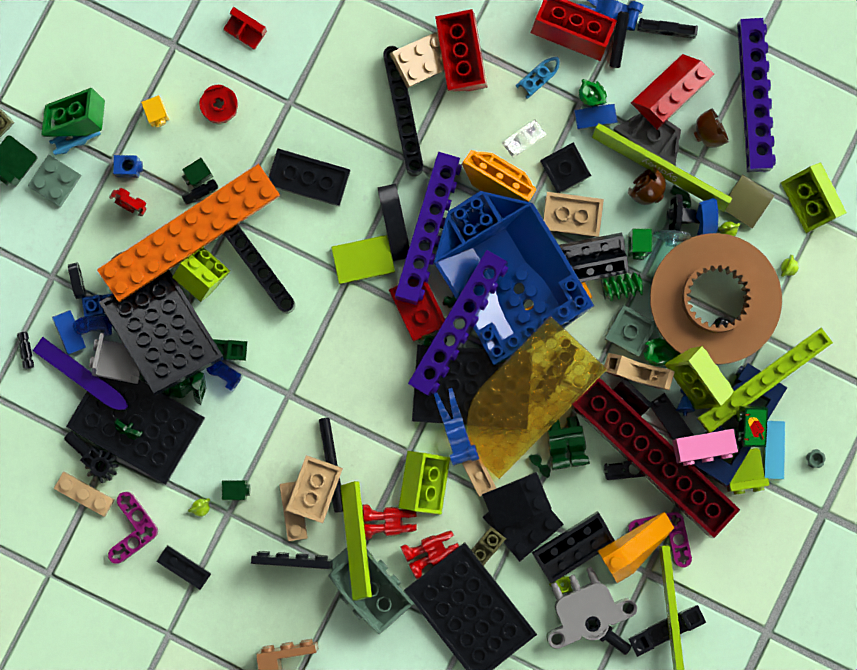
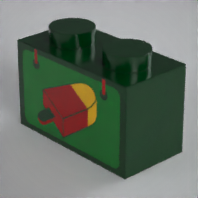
(752, 426)

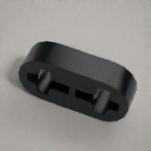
(77, 280)

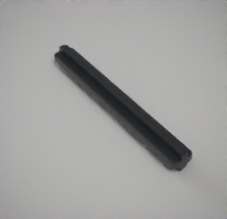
(330, 457)

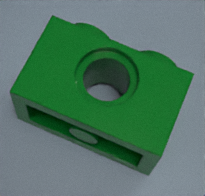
(639, 243)

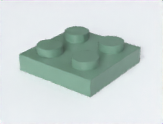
(54, 180)
(630, 331)

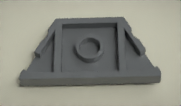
(659, 142)

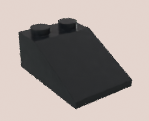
(516, 501)

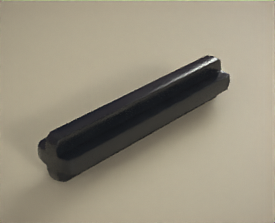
(619, 39)

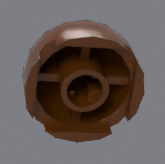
(710, 130)
(649, 187)

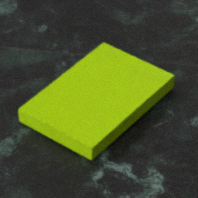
(363, 259)

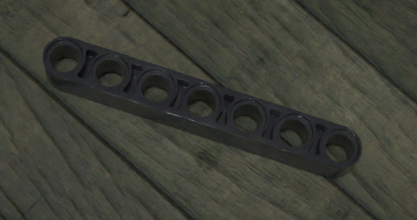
(403, 120)
(258, 265)

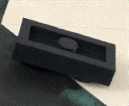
(632, 397)

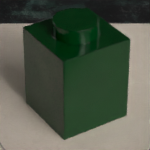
(196, 173)
(235, 489)

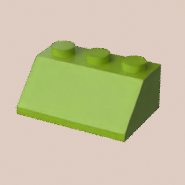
(813, 197)
(700, 378)
(424, 482)

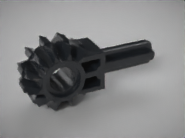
(92, 457)

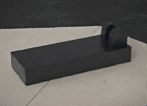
(670, 417)
(183, 567)

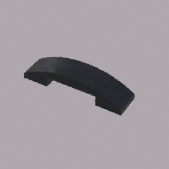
(394, 221)
(659, 632)

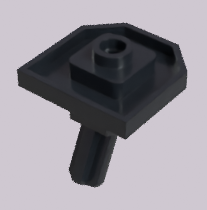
(678, 215)

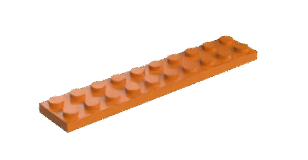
(188, 232)

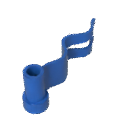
(612, 8)
(456, 432)

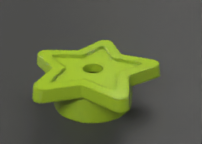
(567, 586)

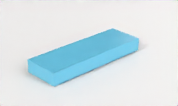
(775, 450)

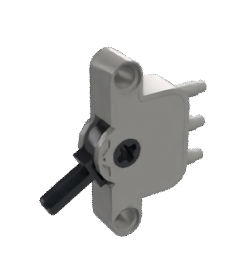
(591, 603)

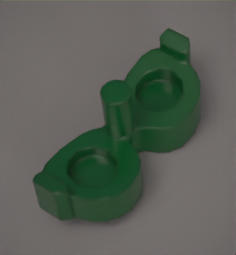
(426, 340)
(131, 433)
(544, 469)

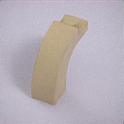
(638, 372)

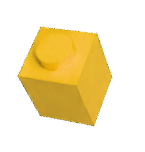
(155, 111)

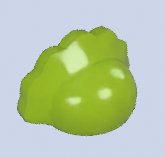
(728, 228)
(789, 266)
(200, 507)

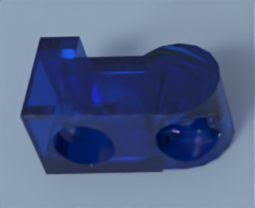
(93, 324)
(226, 373)

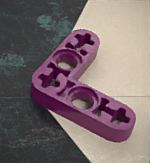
(139, 526)
(678, 529)

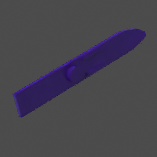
(80, 374)

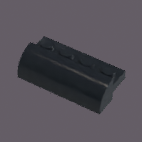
(597, 257)
(573, 547)

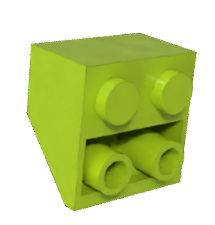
(201, 274)

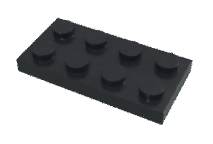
(309, 177)
(284, 559)

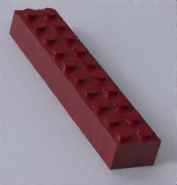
(655, 458)

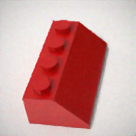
(574, 27)
(461, 51)
(672, 89)

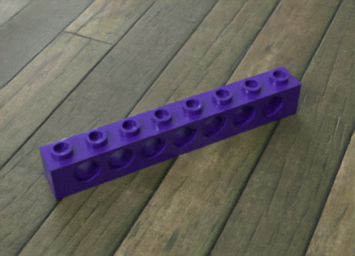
(756, 28)
(443, 163)
(487, 262)

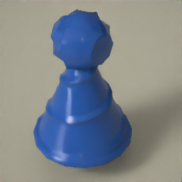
(685, 405)

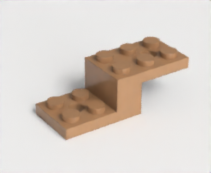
(270, 657)

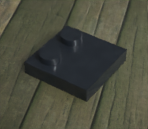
(565, 168)

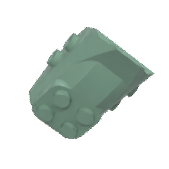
(387, 598)

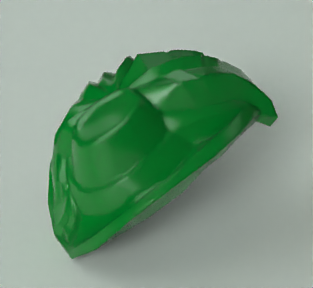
(592, 93)
(659, 352)

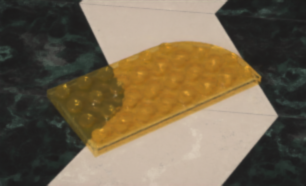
(529, 395)

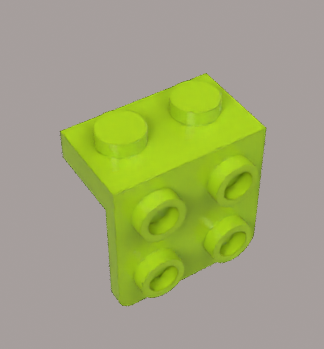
(749, 474)

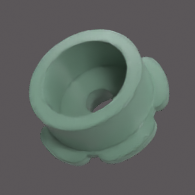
(820, 458)

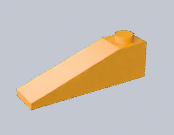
(632, 549)

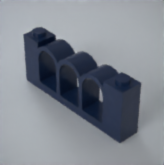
(719, 469)

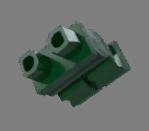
(195, 383)
(567, 438)

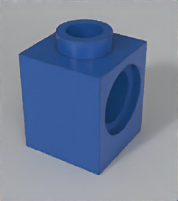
(121, 160)

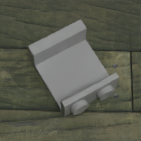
(113, 361)

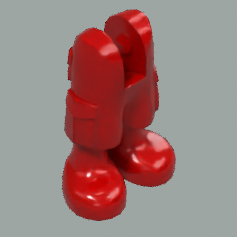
(393, 521)
(435, 552)

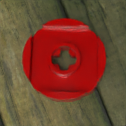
(225, 95)
(127, 202)

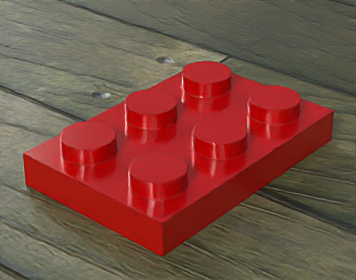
(420, 318)

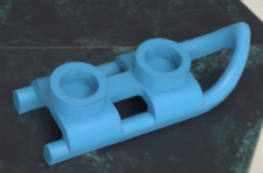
(541, 73)
(64, 146)

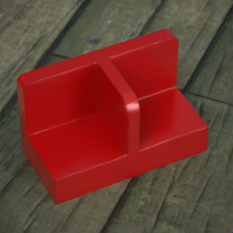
(245, 28)

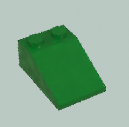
(74, 115)

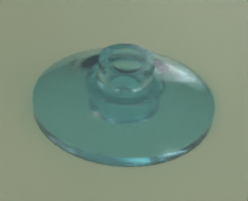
(671, 237)

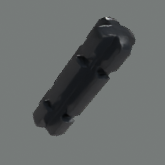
(200, 191)
(25, 350)

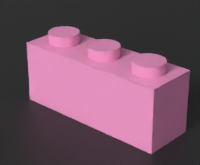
(705, 447)

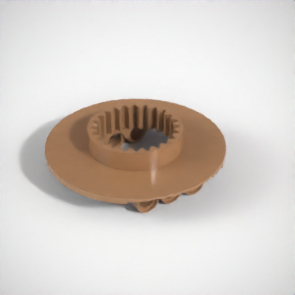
(760, 306)

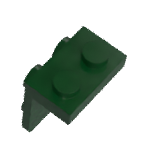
(14, 161)

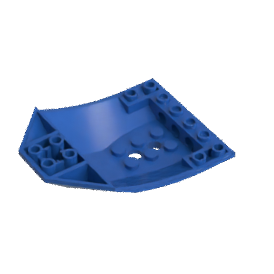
(534, 258)

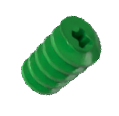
(622, 286)

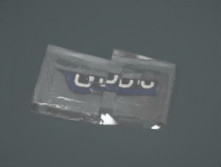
(524, 138)

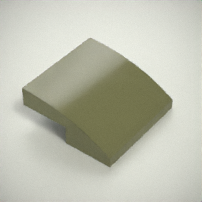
(748, 201)

